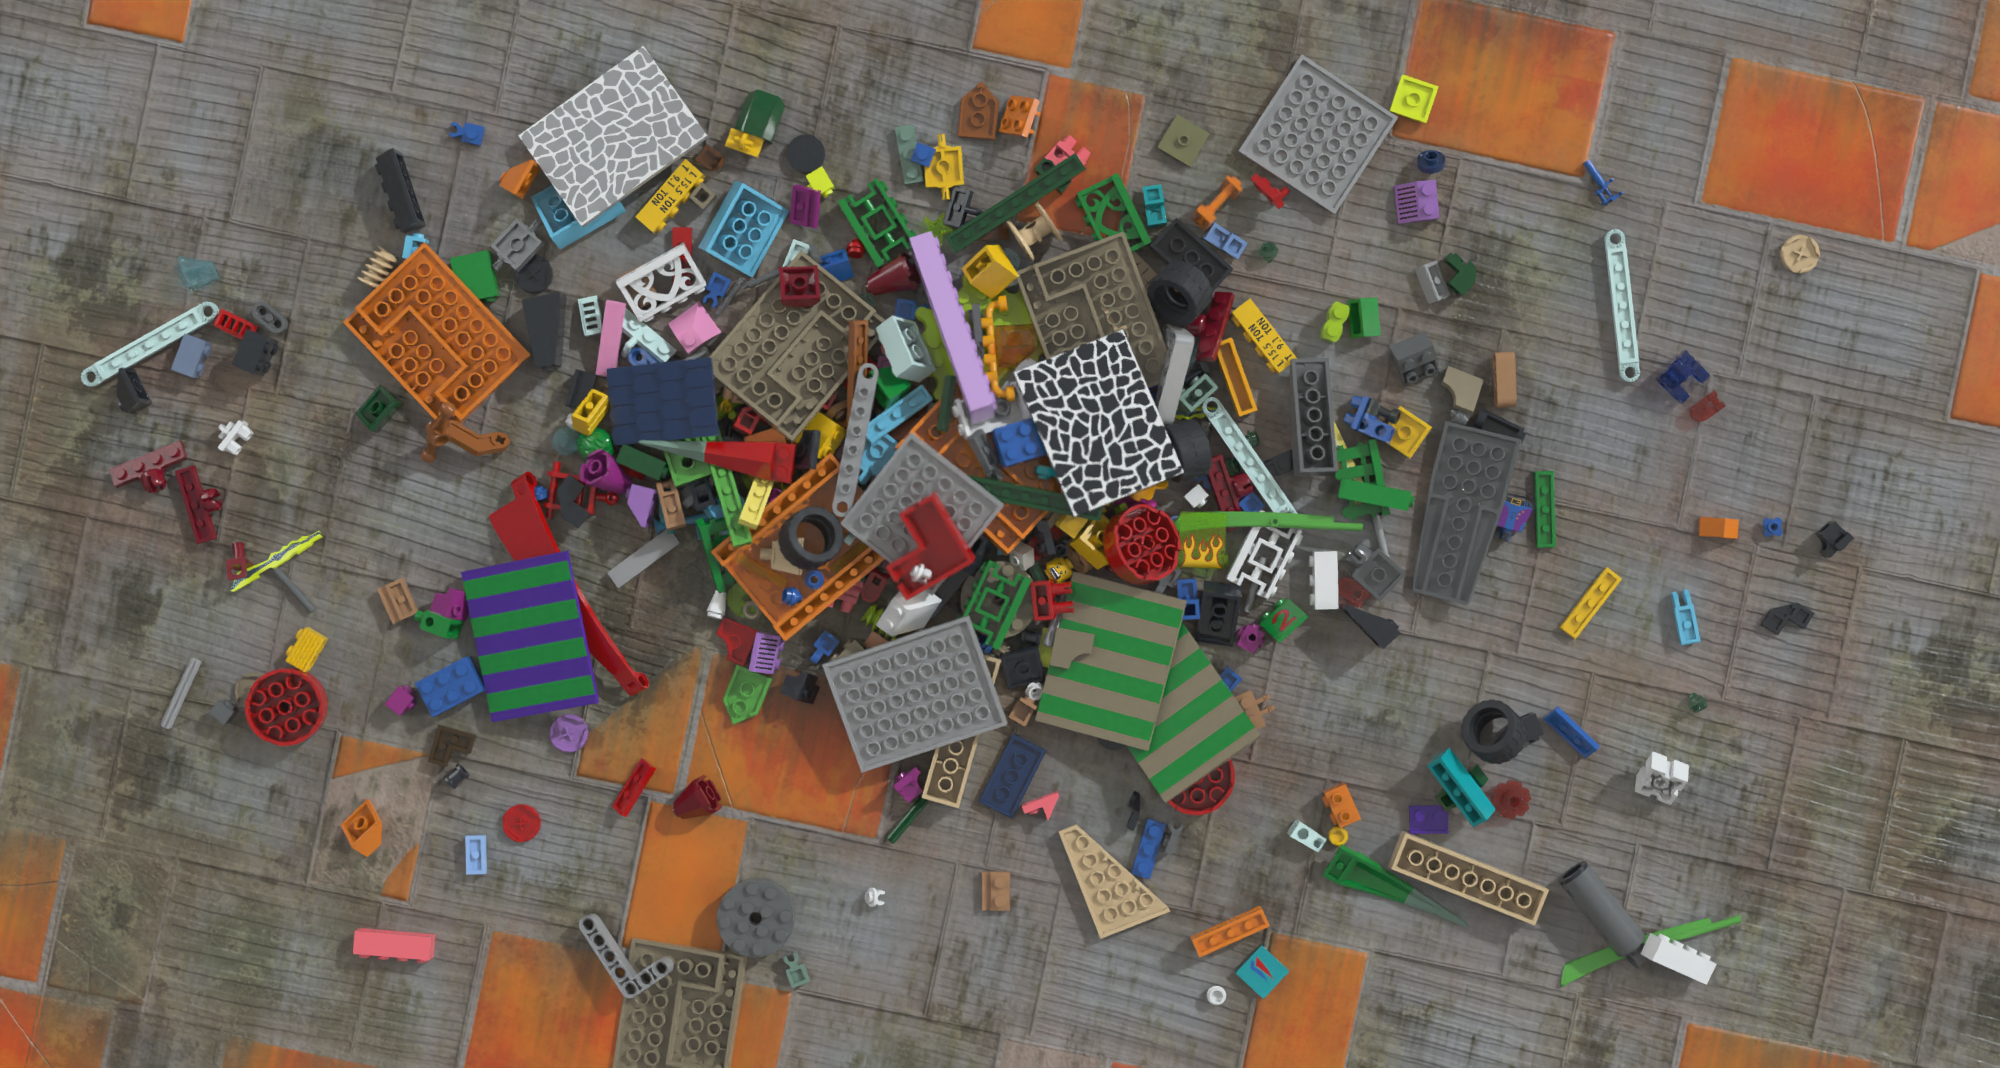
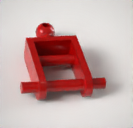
(594, 495)

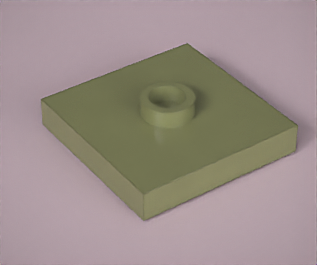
(1183, 140)

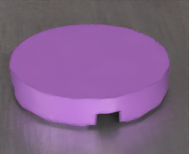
(569, 733)

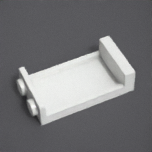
(966, 428)

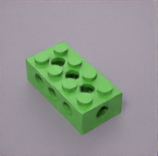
(680, 473)

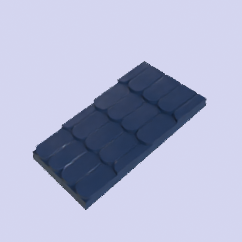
(662, 401)

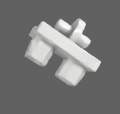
(229, 443)

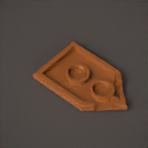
(978, 114)

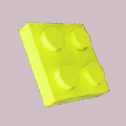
(1413, 99)

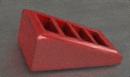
(221, 318)

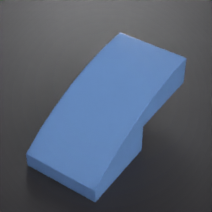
(1225, 241)

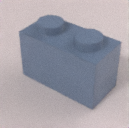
(192, 356)

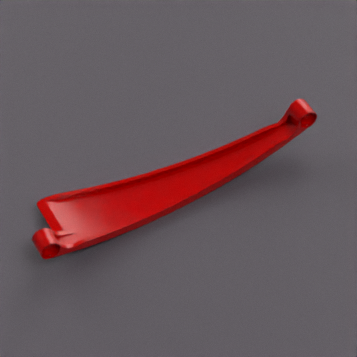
(527, 536)

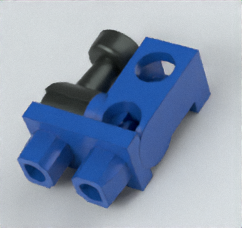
(1367, 417)

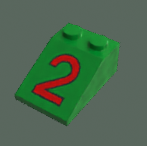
(1282, 619)

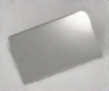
(1432, 282)

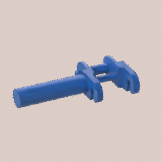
(1601, 182)

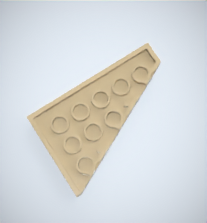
(1110, 890)

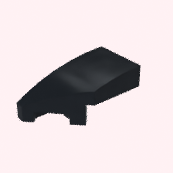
(1134, 803)

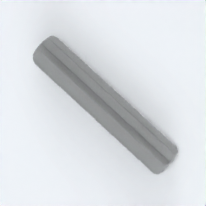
(1054, 623)

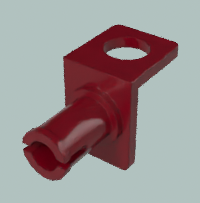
(238, 562)

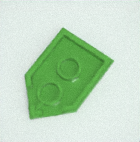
(745, 693)

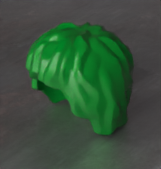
(597, 440)

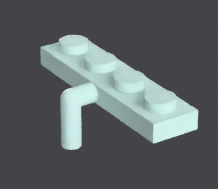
(645, 338)

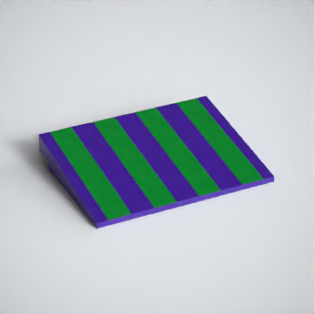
(530, 636)

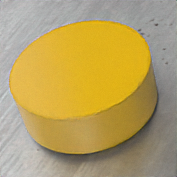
(1338, 836)

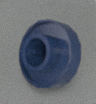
(1431, 161)

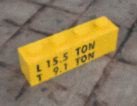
(670, 196)
(1263, 336)

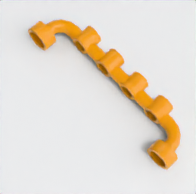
(989, 342)

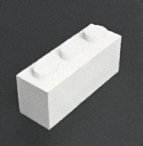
(1324, 580)

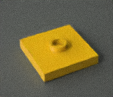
(1409, 433)

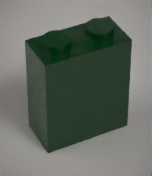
(643, 462)

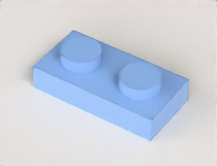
(476, 854)

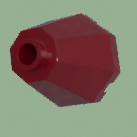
(697, 799)

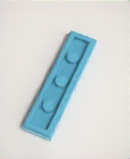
(898, 413)

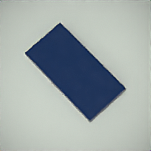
(1012, 776)

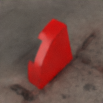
(633, 473)

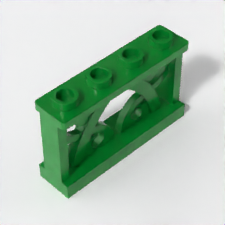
(1117, 192)

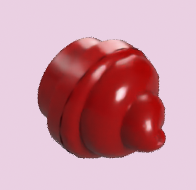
(856, 249)

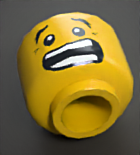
(1059, 569)

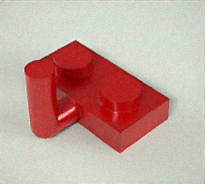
(1273, 195)

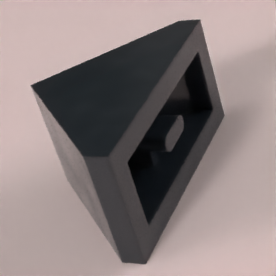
(703, 494)

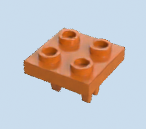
(1019, 116)

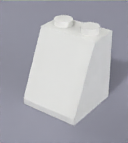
(908, 615)

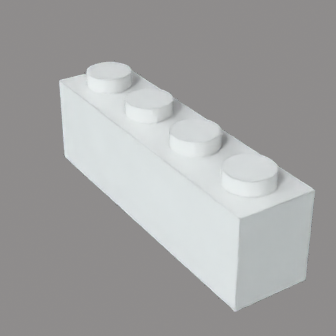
(1678, 958)

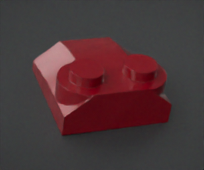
(799, 286)

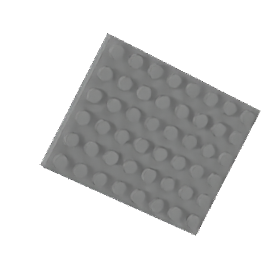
(915, 694)

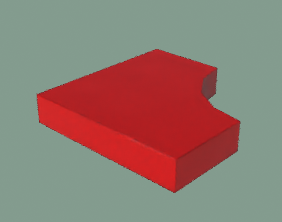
(738, 639)

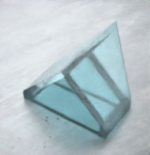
(196, 272)

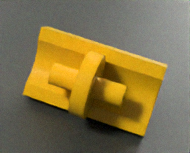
(744, 142)

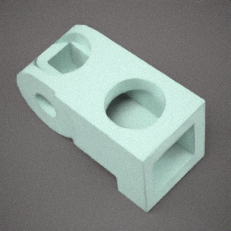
(1306, 835)

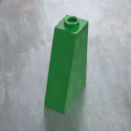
(1375, 494)

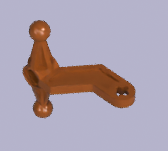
(445, 430)

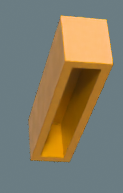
(1235, 378)

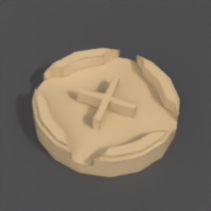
(1799, 254)

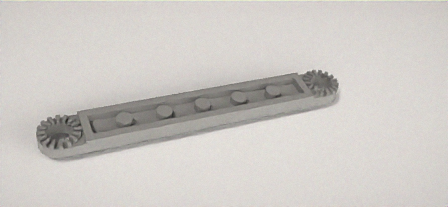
(855, 439)

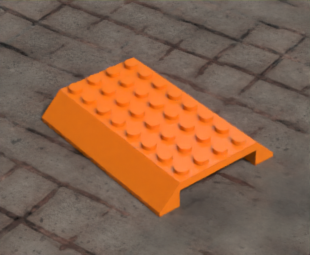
(812, 489)

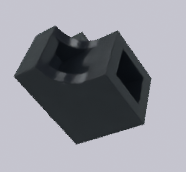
(1833, 539)
(801, 687)

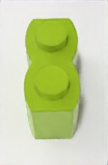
(1333, 327)

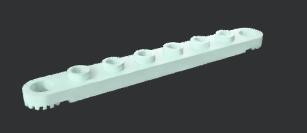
(1622, 305)
(149, 344)
(1248, 458)

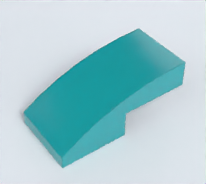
(1154, 206)

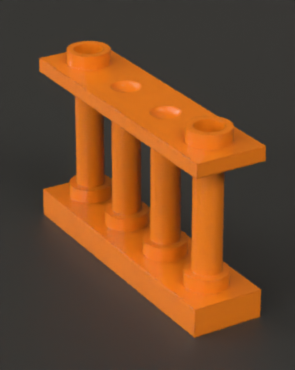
(1205, 216)

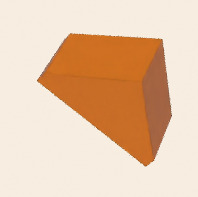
(1718, 527)

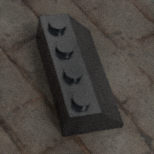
(400, 191)

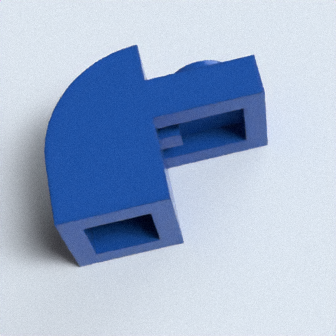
(1188, 591)

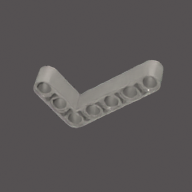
(1174, 371)
(620, 960)

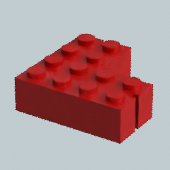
(938, 549)

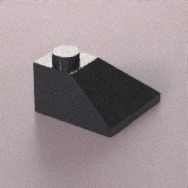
(131, 391)

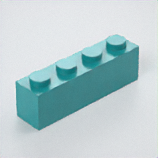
(1461, 787)

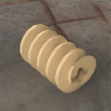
(378, 268)

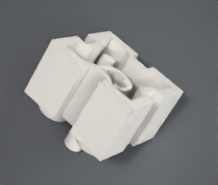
(1661, 778)

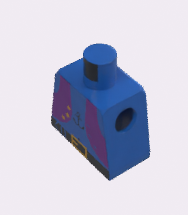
(1513, 517)

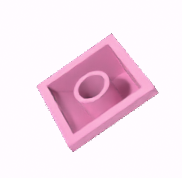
(694, 328)

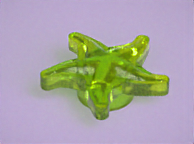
(937, 227)

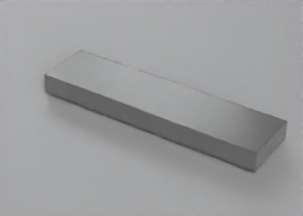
(643, 558)

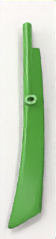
(1283, 520)
(1588, 963)

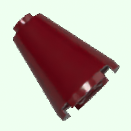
(894, 277)

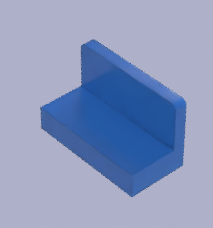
(837, 264)

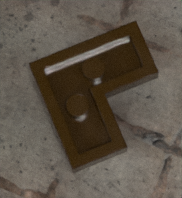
(447, 740)

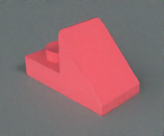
(1047, 802)

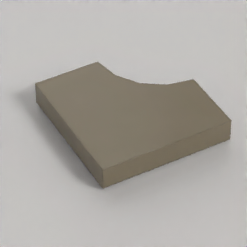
(1463, 387)
(1069, 645)

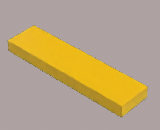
(1590, 603)

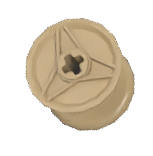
(1034, 231)

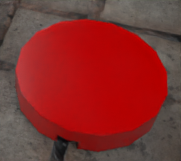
(521, 822)

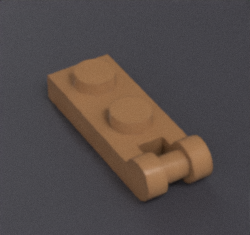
(671, 505)

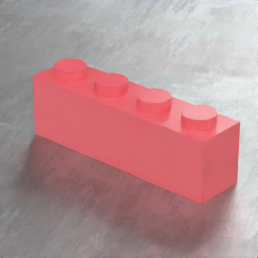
(394, 944)

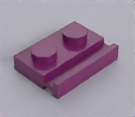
(805, 206)

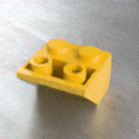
(990, 271)

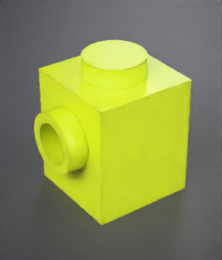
(820, 181)

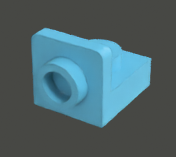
(411, 244)

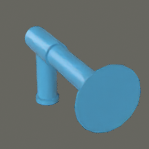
(689, 520)

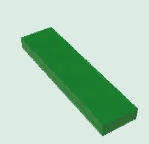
(1544, 509)

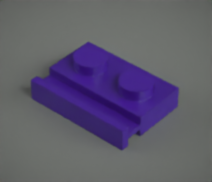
(1428, 819)

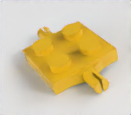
(945, 168)

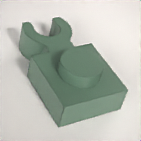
(797, 972)

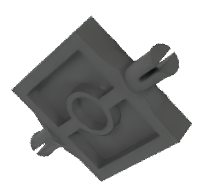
(517, 245)

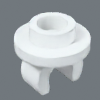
(920, 574)
(871, 897)

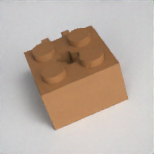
(1250, 707)

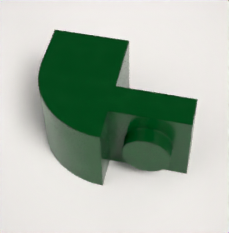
(1464, 276)

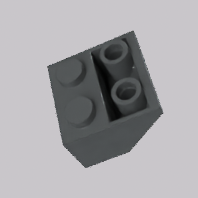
(1414, 359)

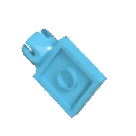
(876, 457)

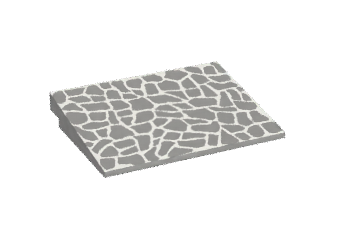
(613, 136)

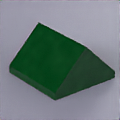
(378, 409)

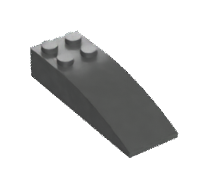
(1312, 418)

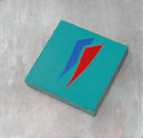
(1262, 971)

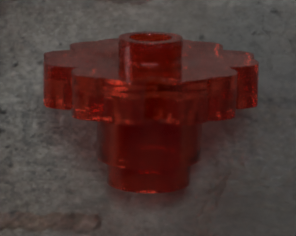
(1504, 792)

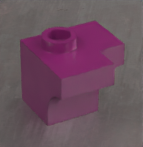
(451, 604)
(908, 784)

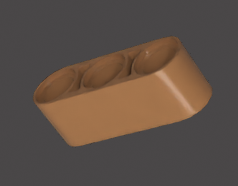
(1504, 379)

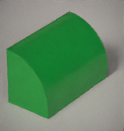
(1364, 318)

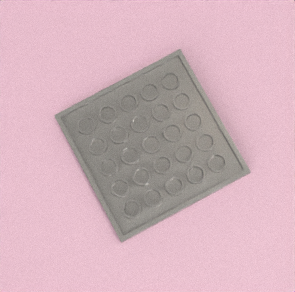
(1318, 134)
(906, 479)

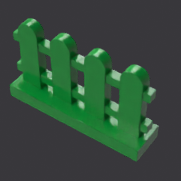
(1362, 470)
(705, 530)

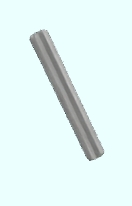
(180, 693)

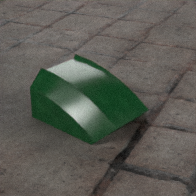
(761, 115)

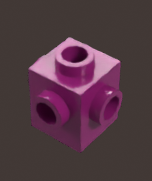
(1243, 640)

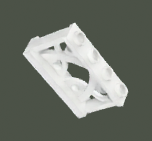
(634, 280)

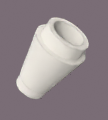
(717, 606)

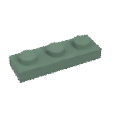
(906, 144)

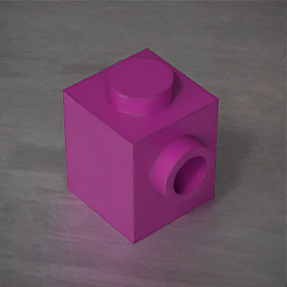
(402, 700)

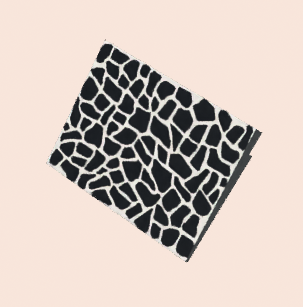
(1098, 423)

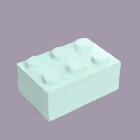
(905, 349)

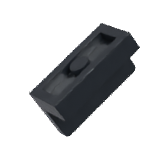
(580, 387)

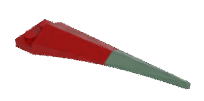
(756, 458)

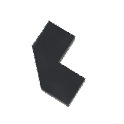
(570, 509)
(1778, 616)

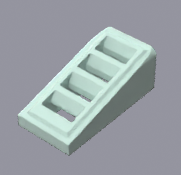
(595, 331)

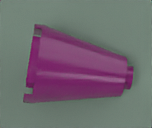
(604, 473)

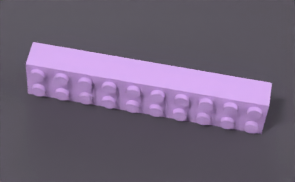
(953, 327)

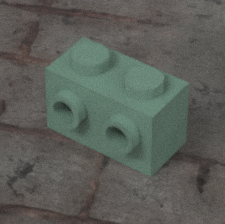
(1199, 391)

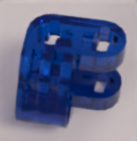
(1678, 372)

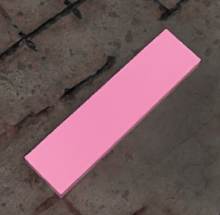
(610, 336)

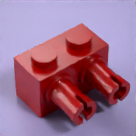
(1044, 602)

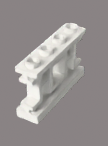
(1249, 547)

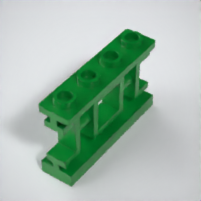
(865, 231)
(1006, 610)

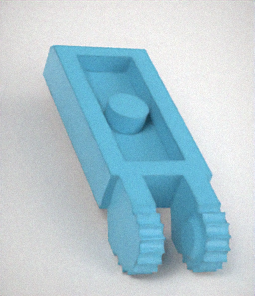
(1685, 619)

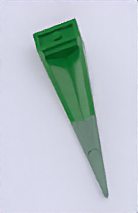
(1362, 873)

